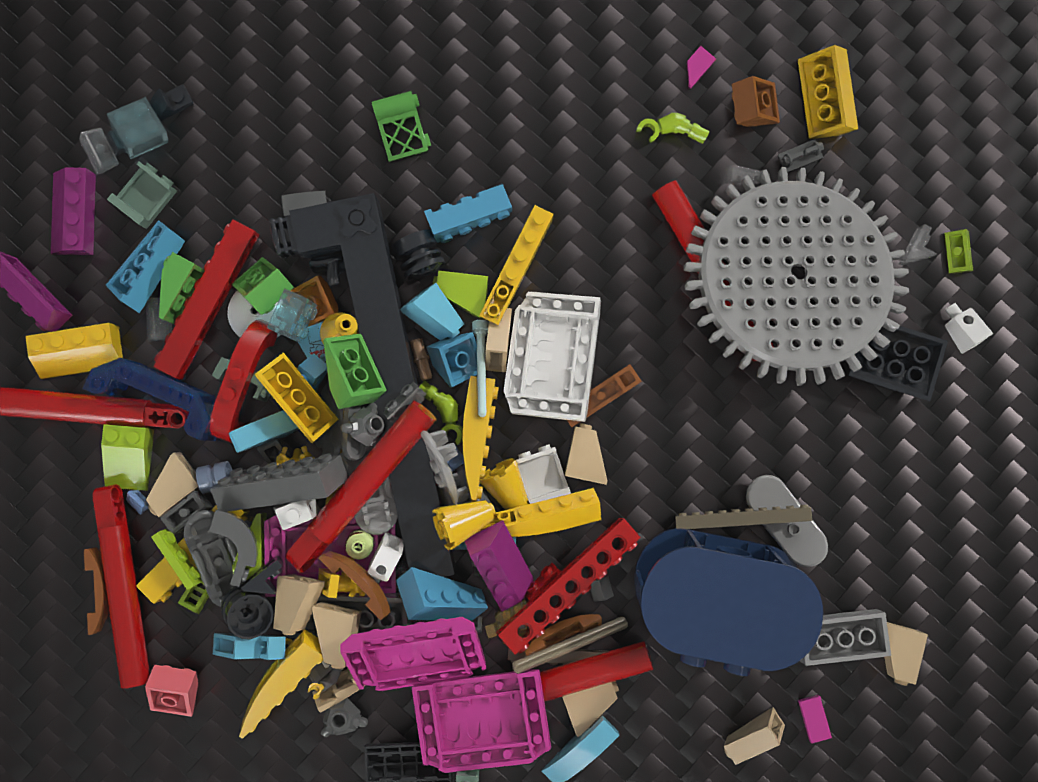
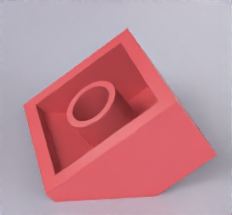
(172, 690)

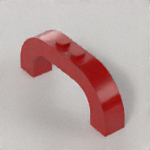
(238, 378)

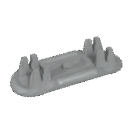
(443, 476)
(380, 511)
(799, 540)

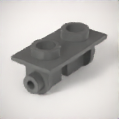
(801, 155)
(396, 407)

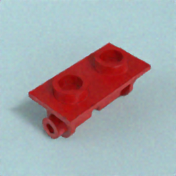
(546, 575)

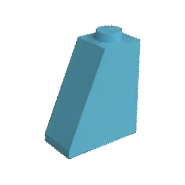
(434, 313)

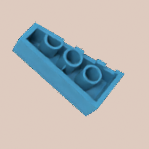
(468, 213)
(143, 268)
(436, 597)

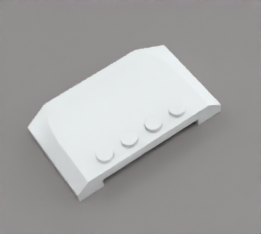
(552, 356)

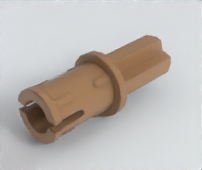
(421, 359)

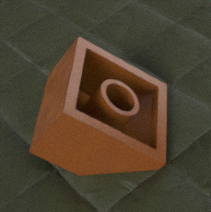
(755, 102)

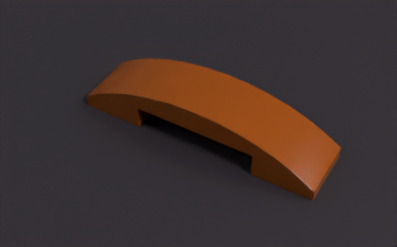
(610, 390)
(378, 603)
(97, 618)
(563, 630)

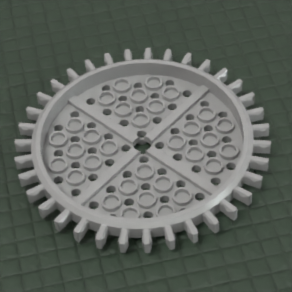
(756, 340)

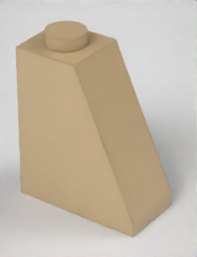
(498, 344)
(585, 456)
(172, 485)
(295, 602)
(333, 627)
(906, 653)
(589, 705)
(755, 737)

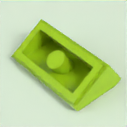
(958, 251)

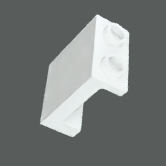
(542, 475)

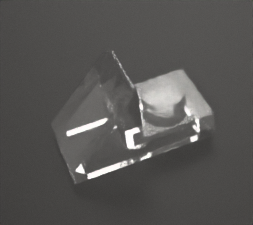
(915, 250)

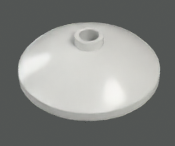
(241, 314)

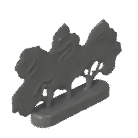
(333, 438)

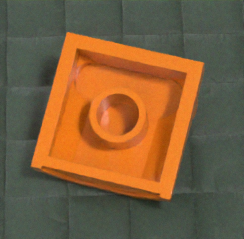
(320, 293)

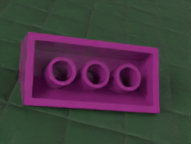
(73, 212)
(31, 294)
(500, 564)

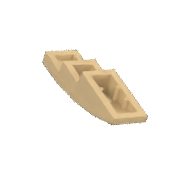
(342, 689)

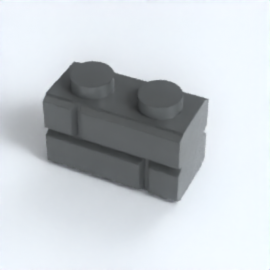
(178, 515)

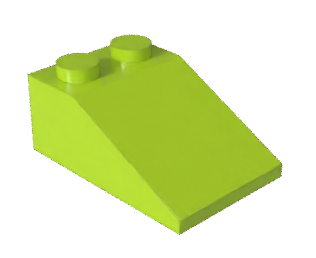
(127, 456)

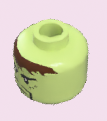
(360, 537)

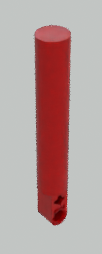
(682, 221)
(88, 408)
(360, 486)
(121, 586)
(596, 671)

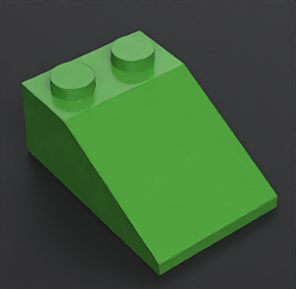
(177, 285)
(262, 286)
(352, 371)

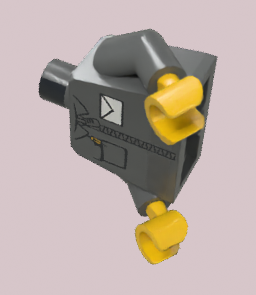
(321, 675)

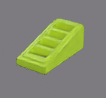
(201, 600)

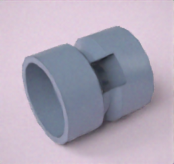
(208, 476)

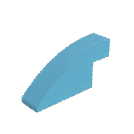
(262, 431)
(264, 647)
(581, 751)

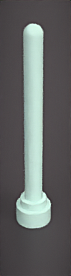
(480, 329)

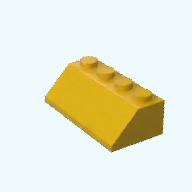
(827, 93)
(73, 349)
(296, 397)

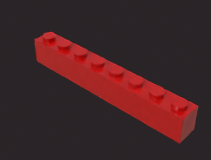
(206, 299)

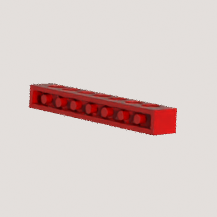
(525, 616)

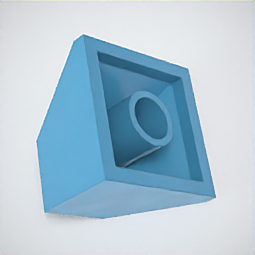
(455, 358)

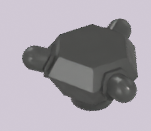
(365, 426)
(342, 718)

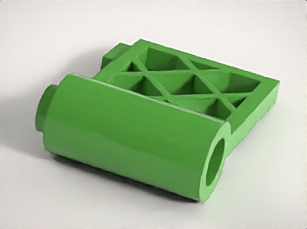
(395, 109)

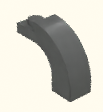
(243, 538)

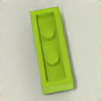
(177, 558)

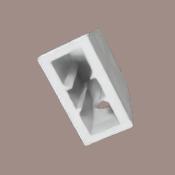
(966, 328)
(296, 512)
(385, 557)

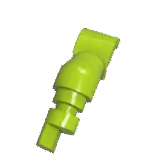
(674, 123)
(447, 407)

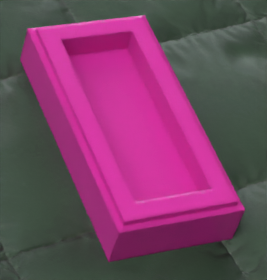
(814, 719)

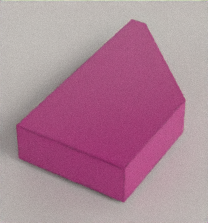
(698, 65)

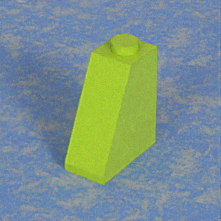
(464, 290)

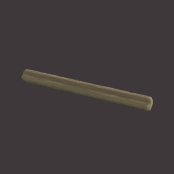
(569, 645)

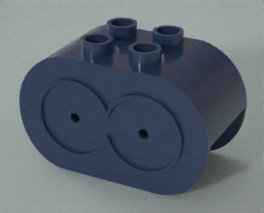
(727, 601)

